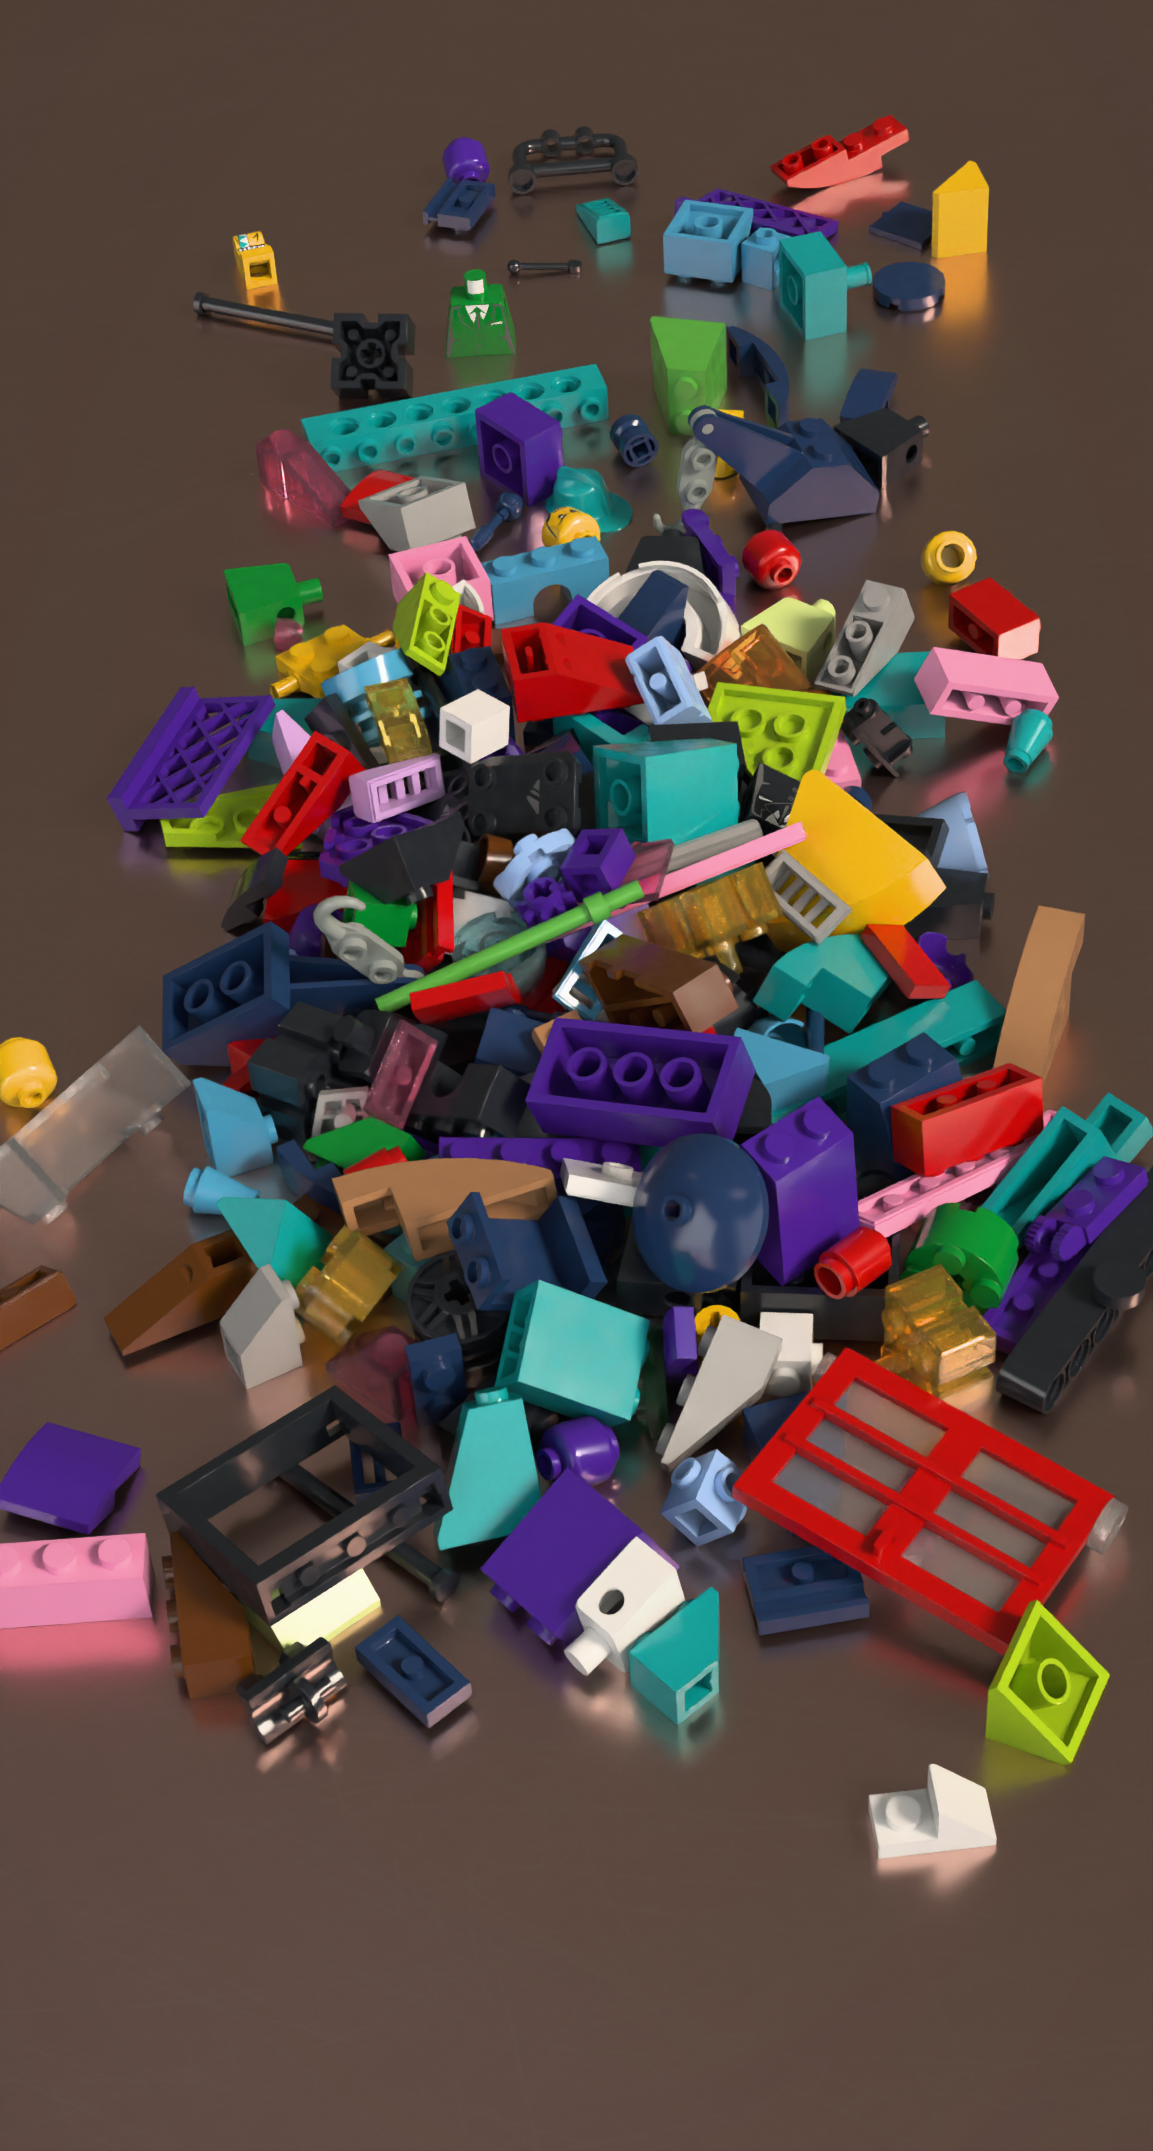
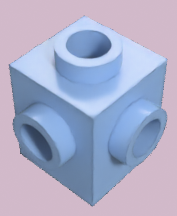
(702, 1499)

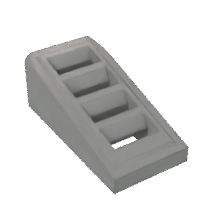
(779, 872)

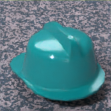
(588, 493)

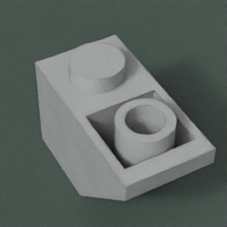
(262, 1331)

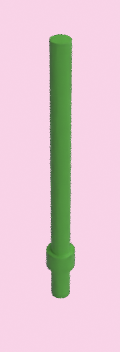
(595, 909)

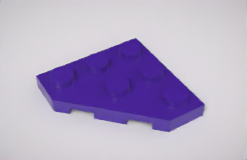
(353, 836)

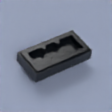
(334, 722)

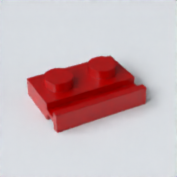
(433, 929)

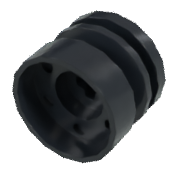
(443, 1305)

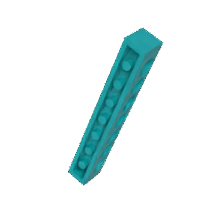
(448, 418)

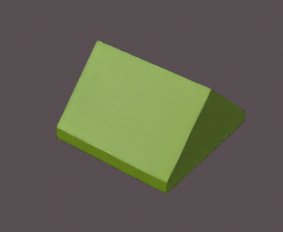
(1044, 1689)

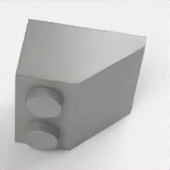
(419, 512)

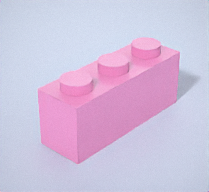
(983, 686)
(75, 1580)

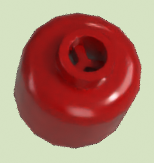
(771, 559)

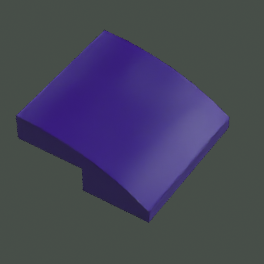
(67, 1477)

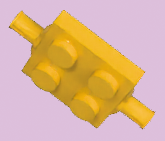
(317, 660)

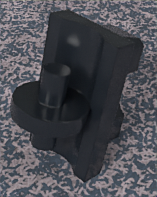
(292, 1690)

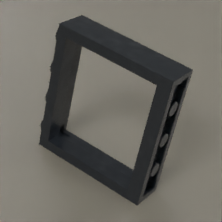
(334, 1548)

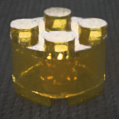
(348, 1285)

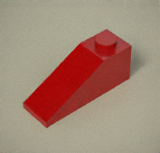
(304, 797)

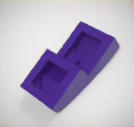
(679, 1345)

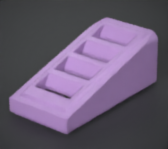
(370, 789)

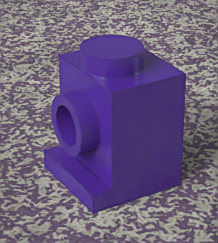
(597, 862)

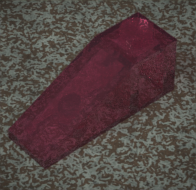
(301, 475)

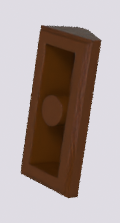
(32, 1302)

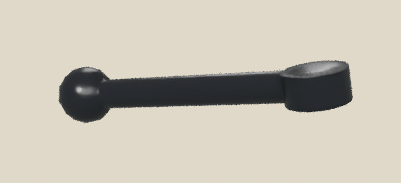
(572, 266)

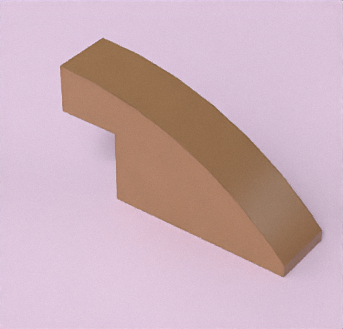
(1041, 991)
(429, 1191)

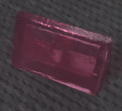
(400, 1075)

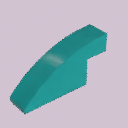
(833, 978)
(1063, 1157)

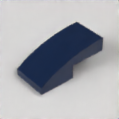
(868, 393)
(304, 1179)

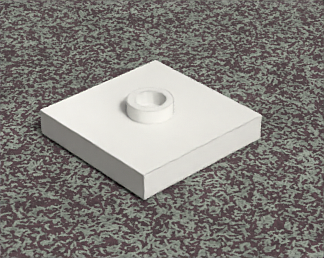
(605, 1182)

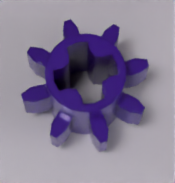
(545, 900)

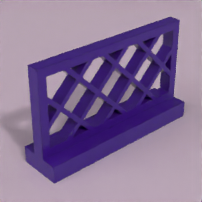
(770, 215)
(174, 745)

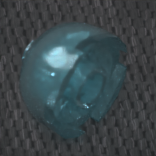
(488, 930)

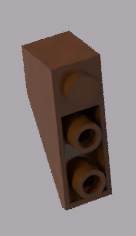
(183, 1294)
(211, 1625)

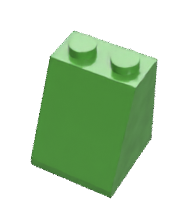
(687, 368)

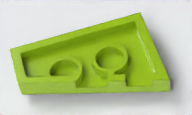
(223, 823)

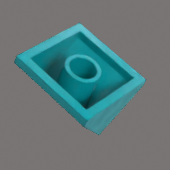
(276, 1235)

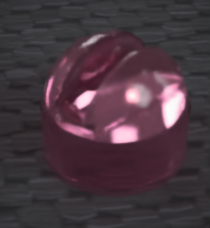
(286, 633)

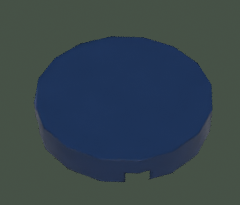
(909, 285)

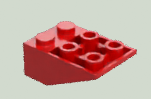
(565, 672)

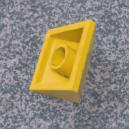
(960, 214)

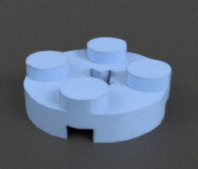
(533, 860)

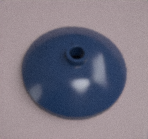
(719, 1218)

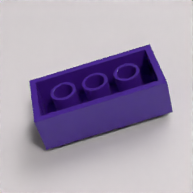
(638, 1083)

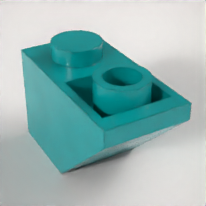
(680, 1659)

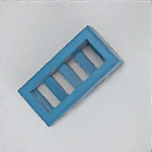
(598, 936)

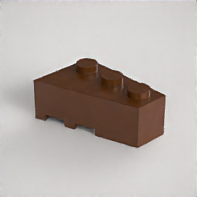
(657, 986)

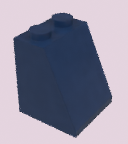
(464, 674)
(891, 1079)

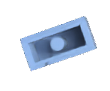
(666, 684)

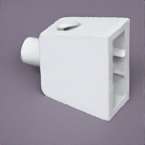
(622, 1604)

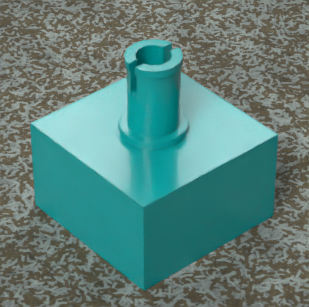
(816, 284)

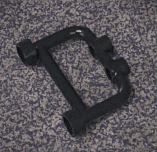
(523, 175)

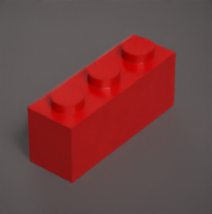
(967, 1119)

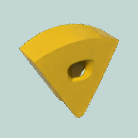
(857, 860)

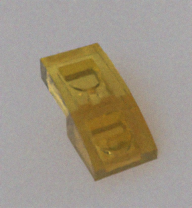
(398, 720)

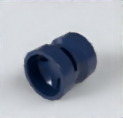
(634, 440)

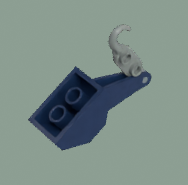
(787, 471)
(254, 983)

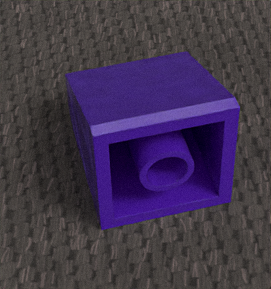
(809, 1187)
(560, 1554)

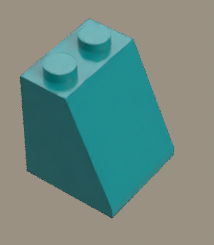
(666, 788)

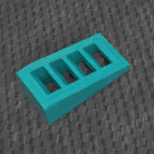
(605, 220)

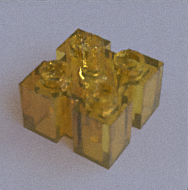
(714, 916)
(938, 1340)

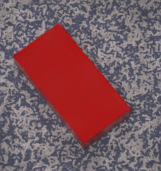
(905, 961)

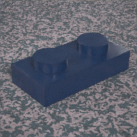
(435, 1378)
(413, 1671)

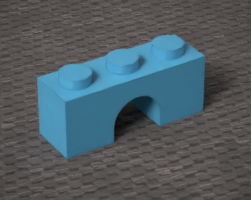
(518, 578)

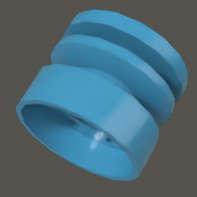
(351, 692)

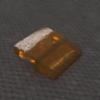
(754, 661)

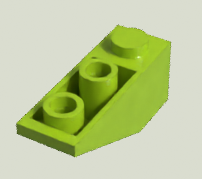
(427, 622)

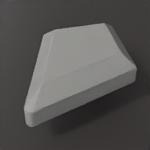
(338, 1109)

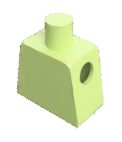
(801, 629)

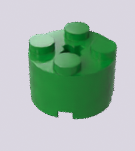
(972, 1247)

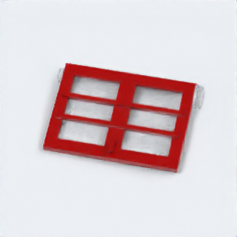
(926, 1498)

